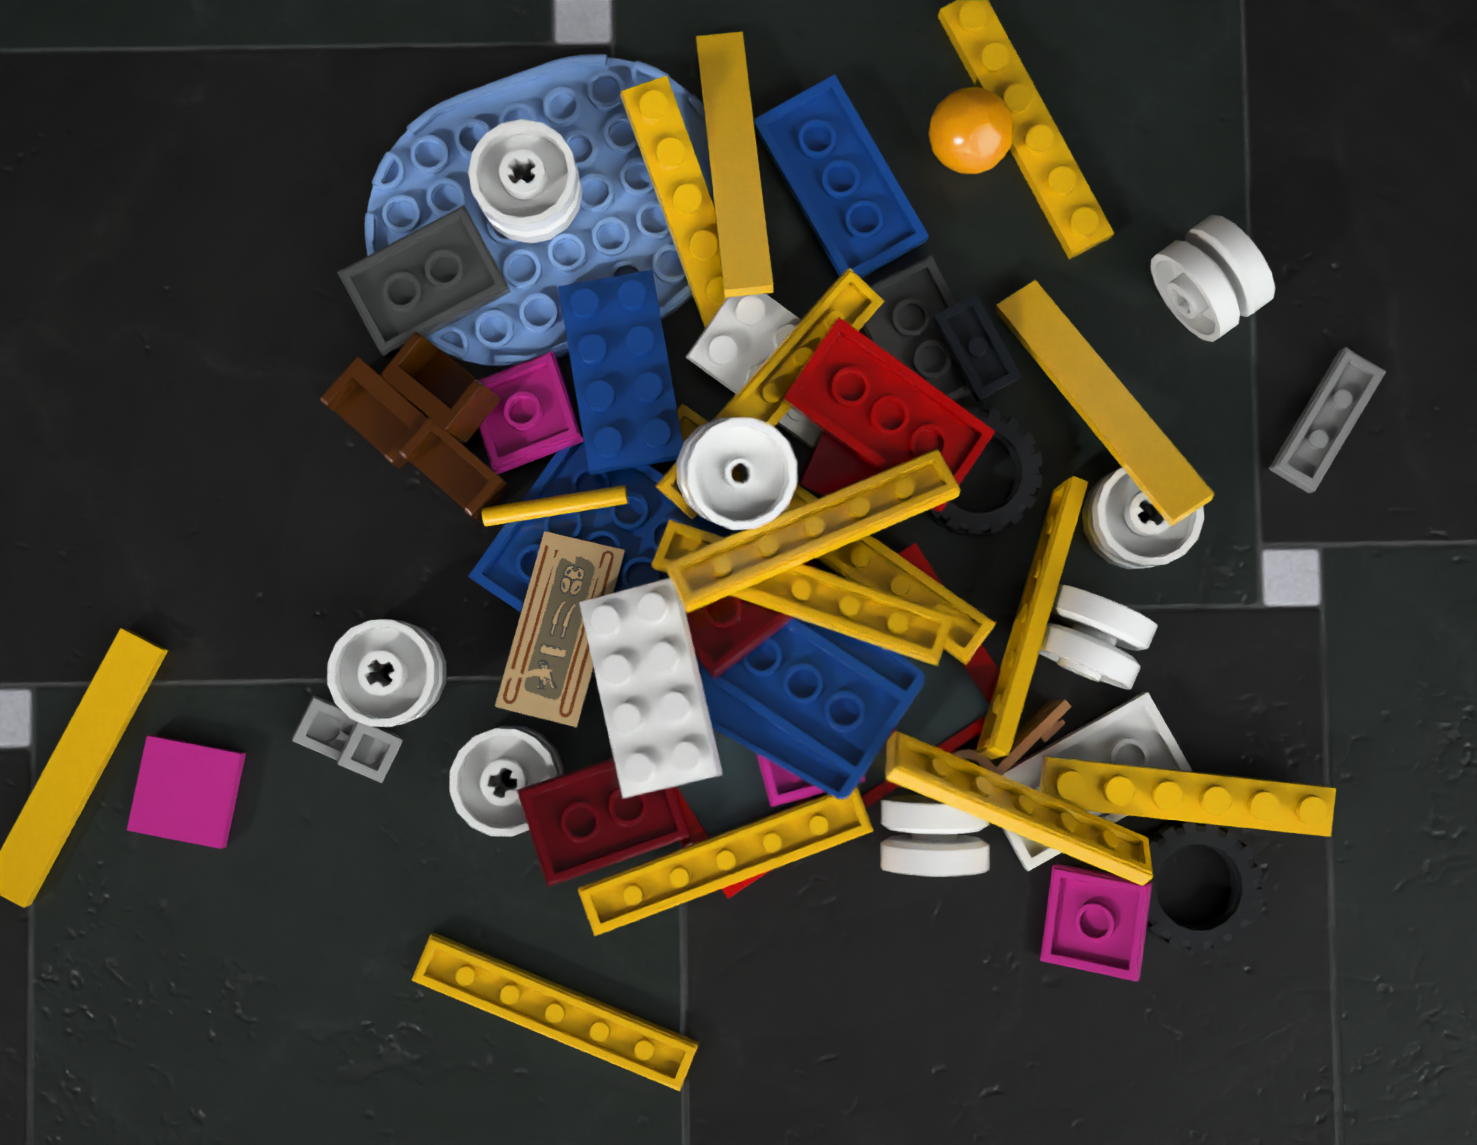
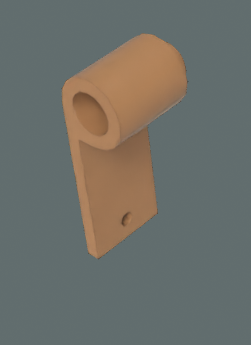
(1041, 724)

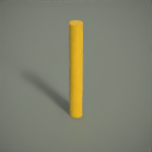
(555, 505)

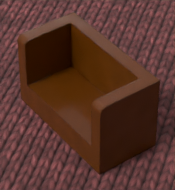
(440, 387)
(374, 409)
(454, 468)

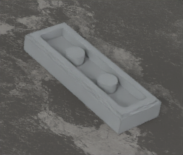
(1327, 420)

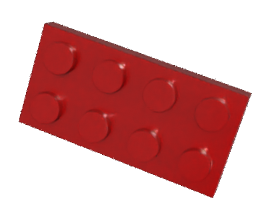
(882, 406)

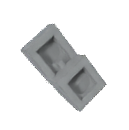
(349, 742)

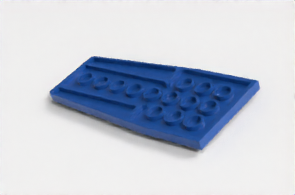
(798, 699)

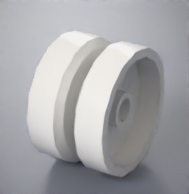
(499, 175)
(1212, 277)
(762, 459)
(1120, 536)
(1095, 630)
(358, 676)
(478, 772)
(934, 839)

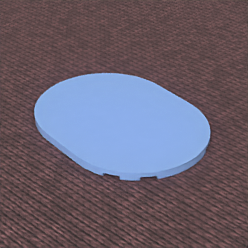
(618, 217)

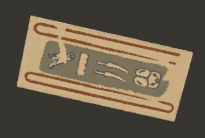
(550, 648)

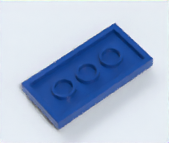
(840, 179)
(621, 372)

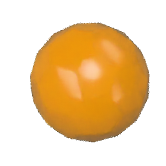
(971, 130)

